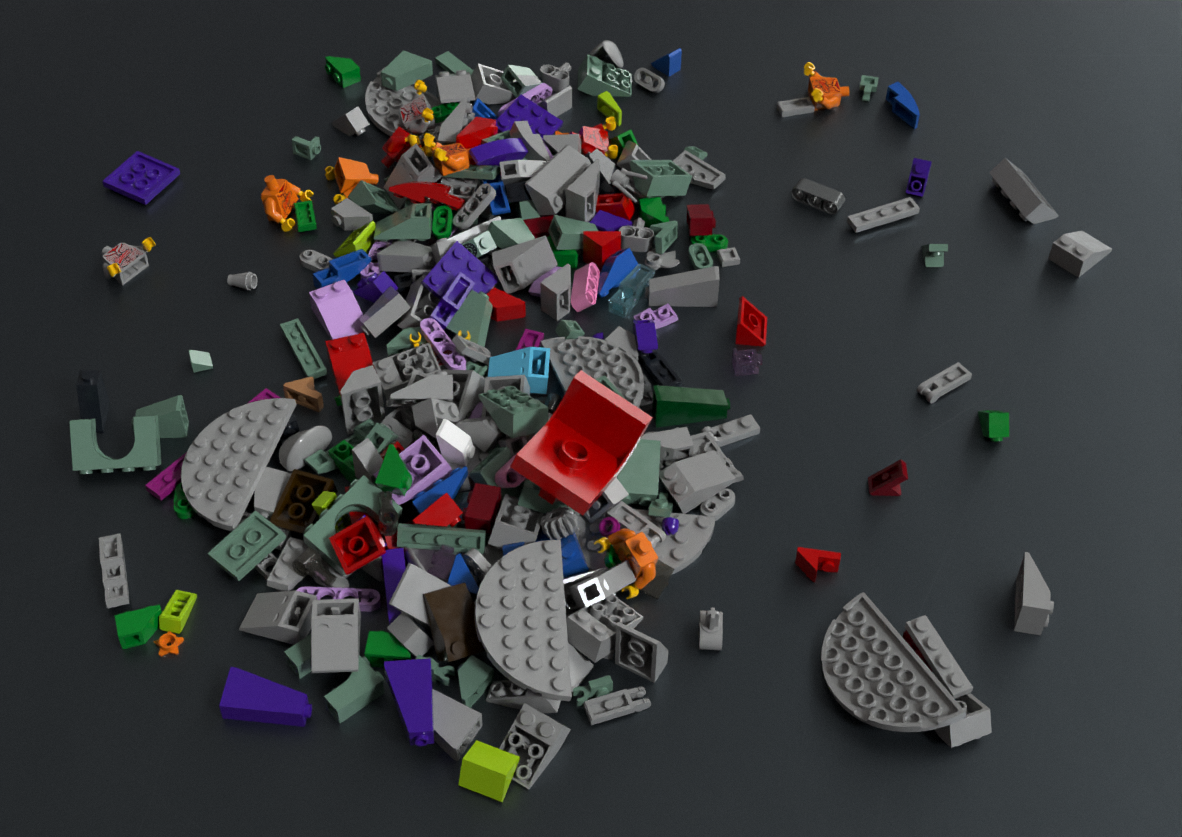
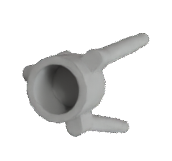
(619, 179)

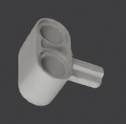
(556, 77)
(637, 237)
(710, 630)

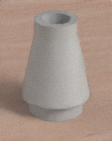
(243, 280)

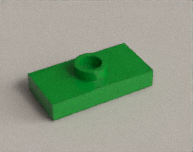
(305, 216)

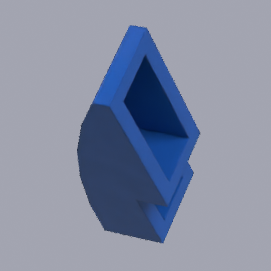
(903, 104)
(500, 203)
(342, 268)

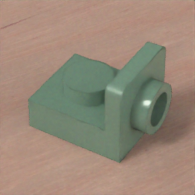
(306, 148)

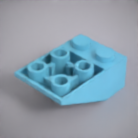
(529, 361)

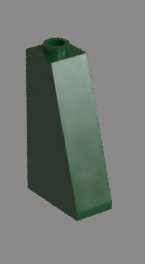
(687, 405)

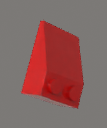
(475, 131)
(346, 356)

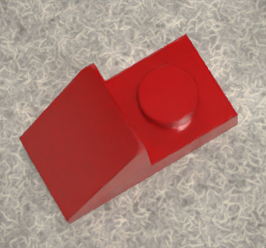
(812, 560)

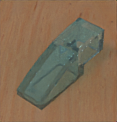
(630, 290)

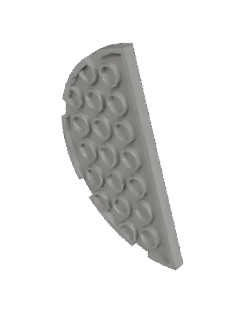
(384, 106)
(596, 359)
(230, 459)
(676, 550)
(524, 619)
(880, 675)

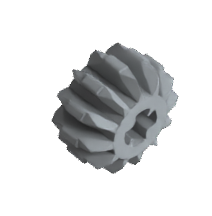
(559, 523)

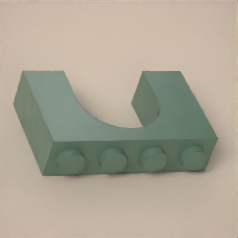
(89, 457)
(359, 498)
(349, 697)

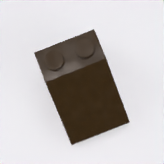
(295, 506)
(452, 622)

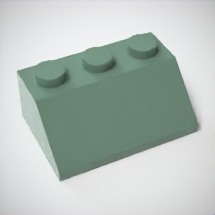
(663, 178)

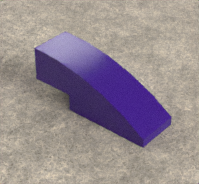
(499, 151)
(452, 300)

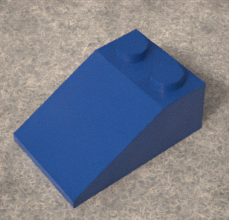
(572, 555)

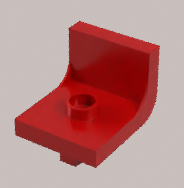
(582, 444)

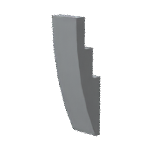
(113, 570)

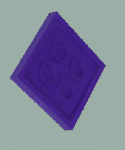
(523, 109)
(141, 177)
(458, 260)

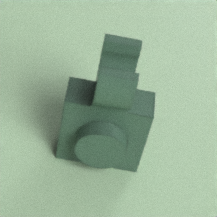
(868, 85)
(660, 506)
(439, 673)
(594, 689)

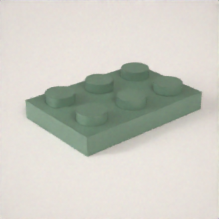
(247, 545)

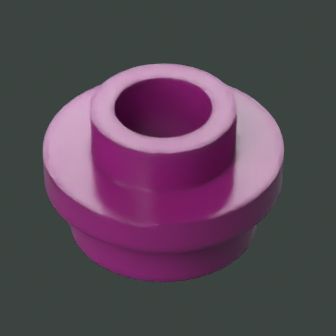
(604, 525)

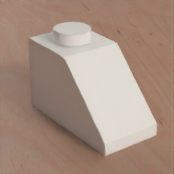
(454, 443)

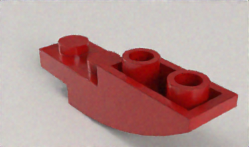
(422, 190)

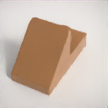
(304, 393)

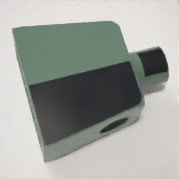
(520, 79)

